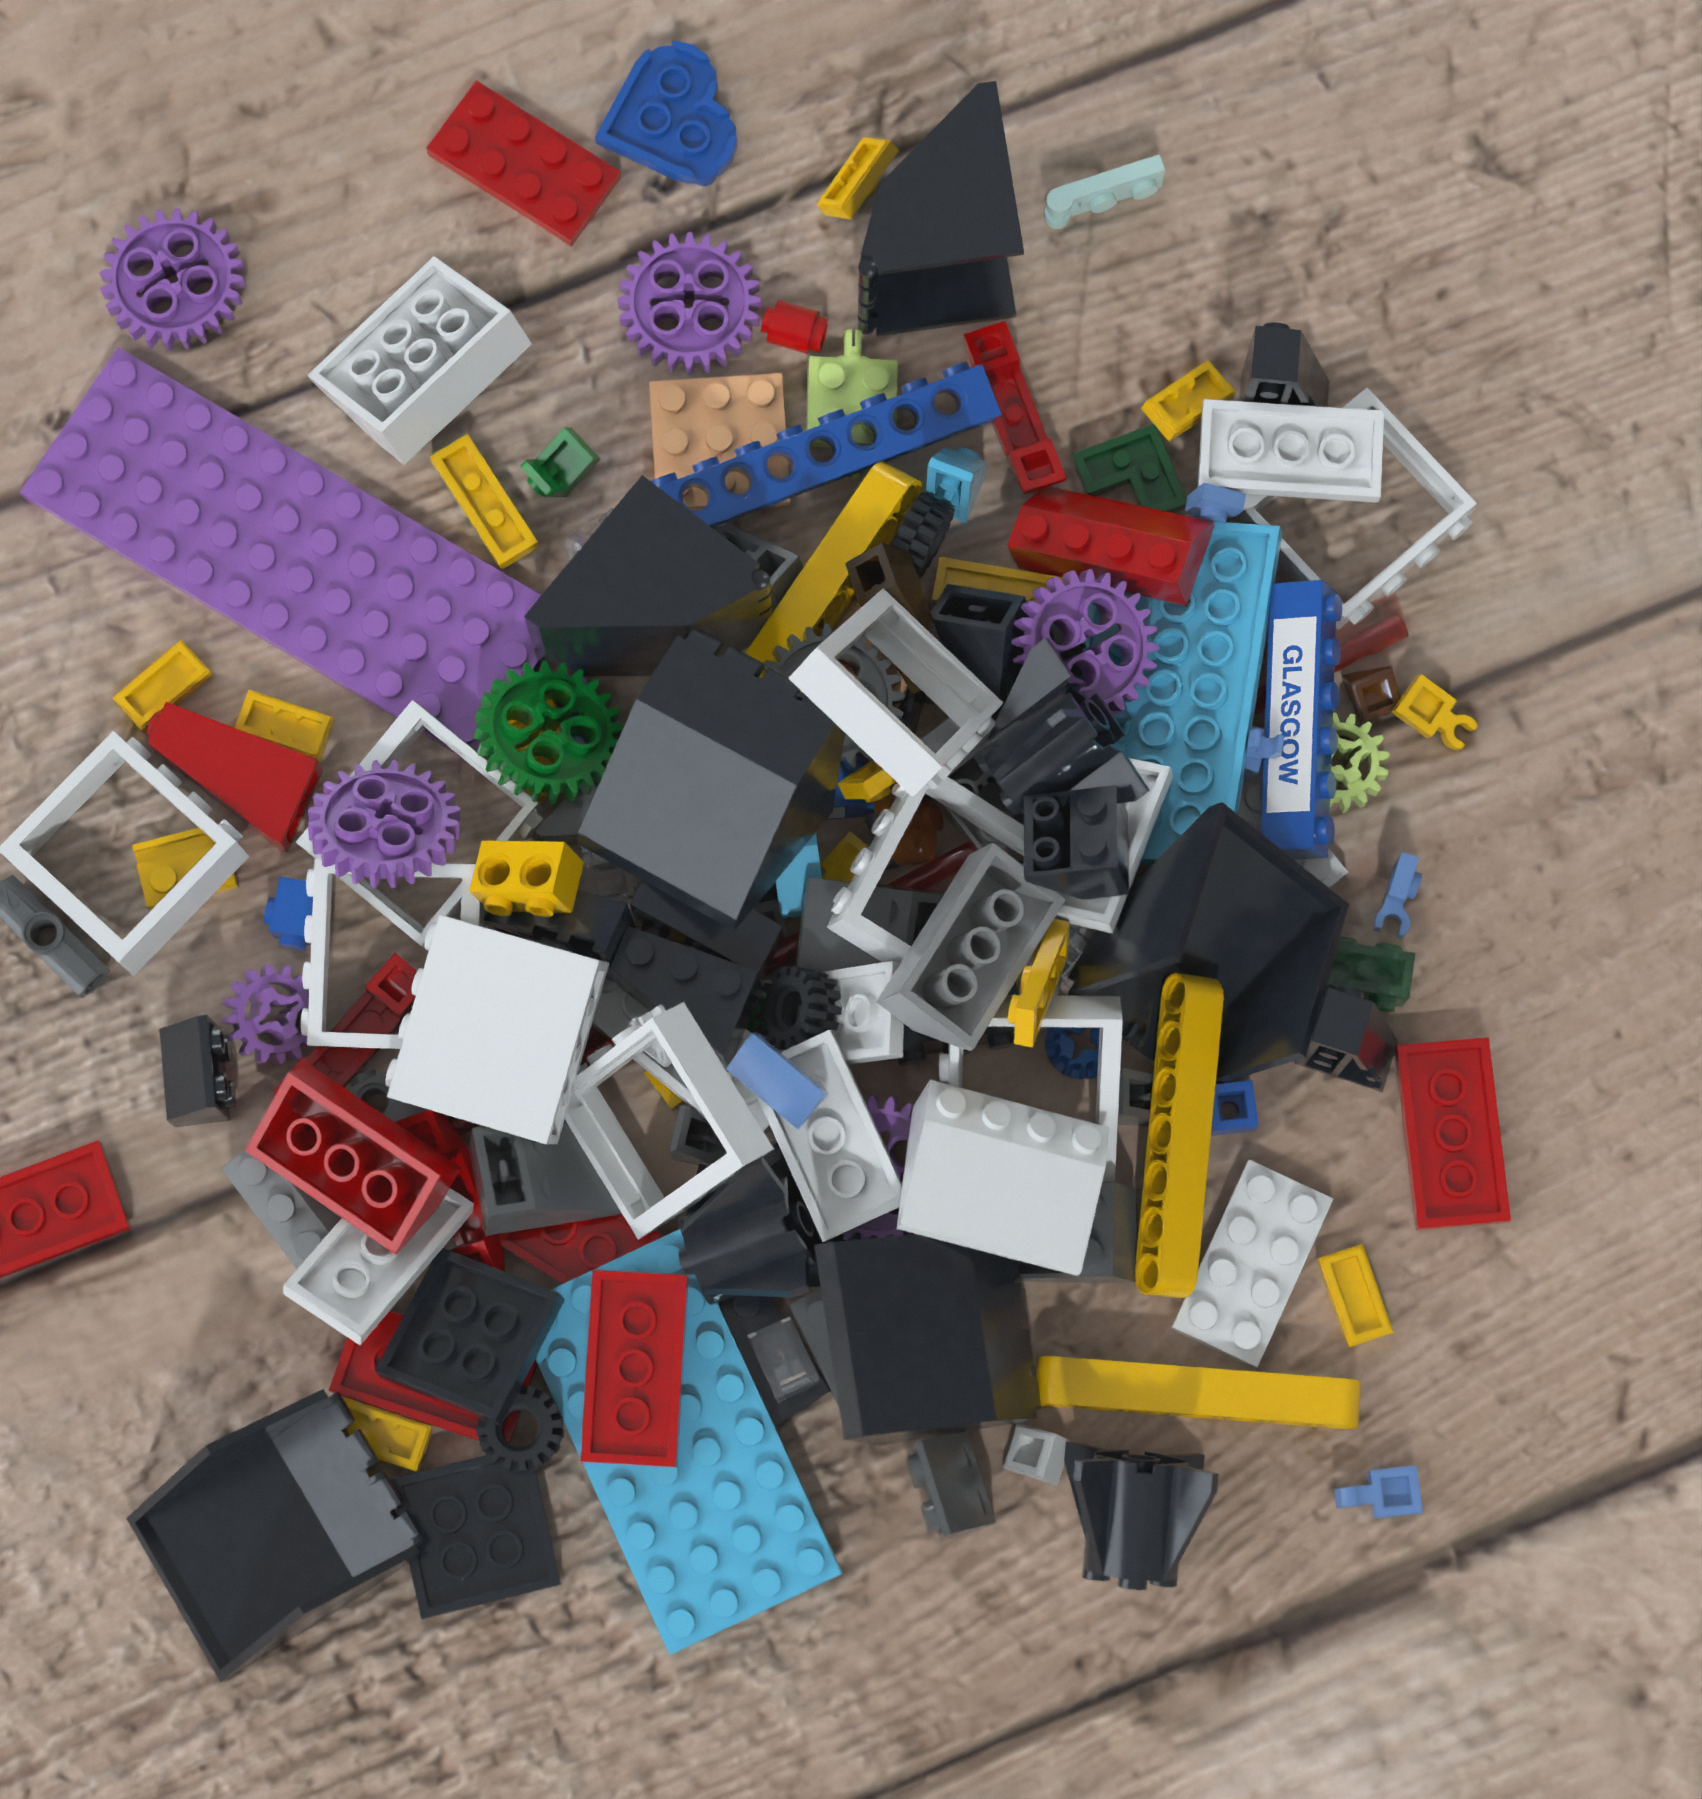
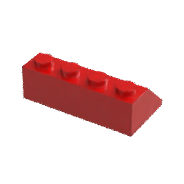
(1134, 543)
(351, 1158)

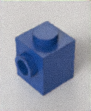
(288, 913)

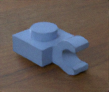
(1215, 503)
(1260, 748)
(1401, 885)
(1388, 1492)

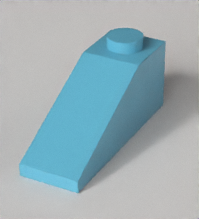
(956, 479)

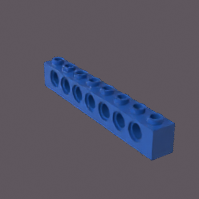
(974, 408)

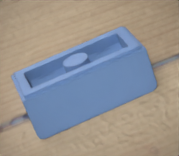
(776, 1080)

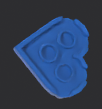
(671, 117)

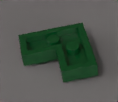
(1134, 460)

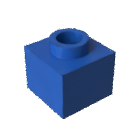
(1242, 1097)

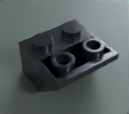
(979, 632)
(1077, 842)
(196, 1072)

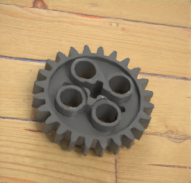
(867, 671)

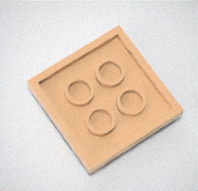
(712, 419)

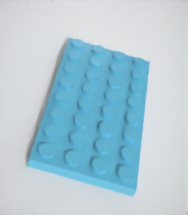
(1204, 679)
(732, 1519)

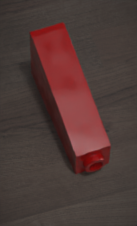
(242, 772)

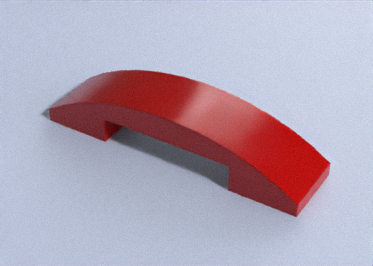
(1019, 427)
(376, 1012)
(441, 1135)

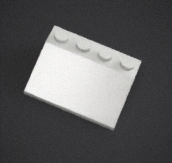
(420, 359)
(1002, 1177)

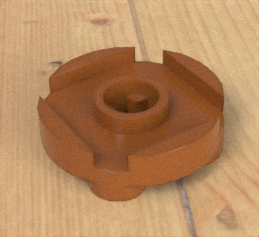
(920, 836)

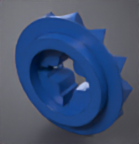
(1060, 1052)

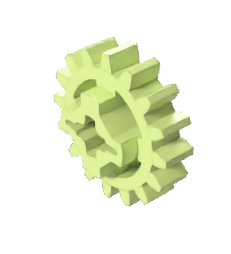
(1350, 778)

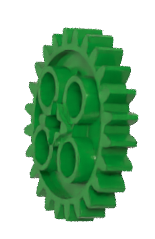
(525, 700)

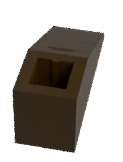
(895, 572)

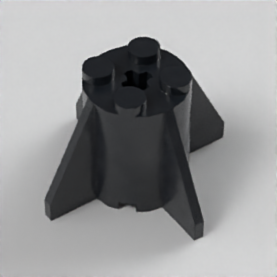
(1056, 736)
(752, 1237)
(1137, 1511)

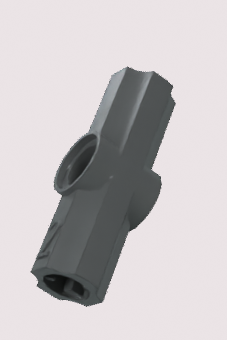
(66, 955)

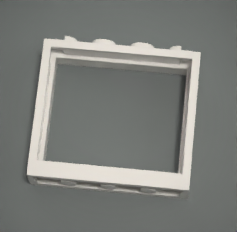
(1427, 473)
(926, 665)
(393, 747)
(872, 862)
(178, 904)
(318, 934)
(1072, 1011)
(710, 1087)

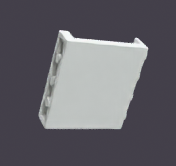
(496, 1029)

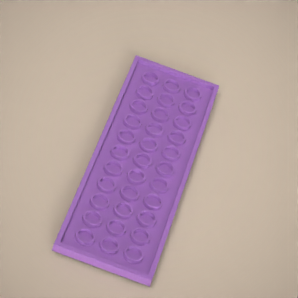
(284, 547)

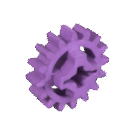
(262, 1000)

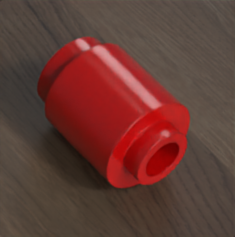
(794, 327)

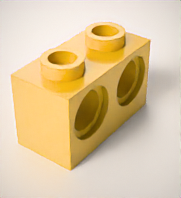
(526, 877)

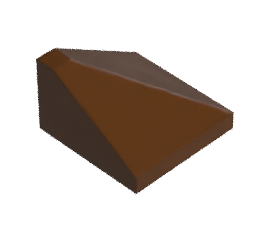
(1372, 692)

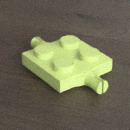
(844, 383)

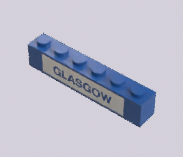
(1301, 708)

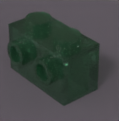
(1378, 971)

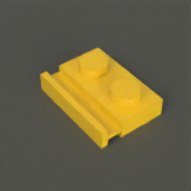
(168, 859)

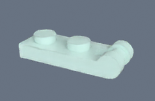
(1104, 190)

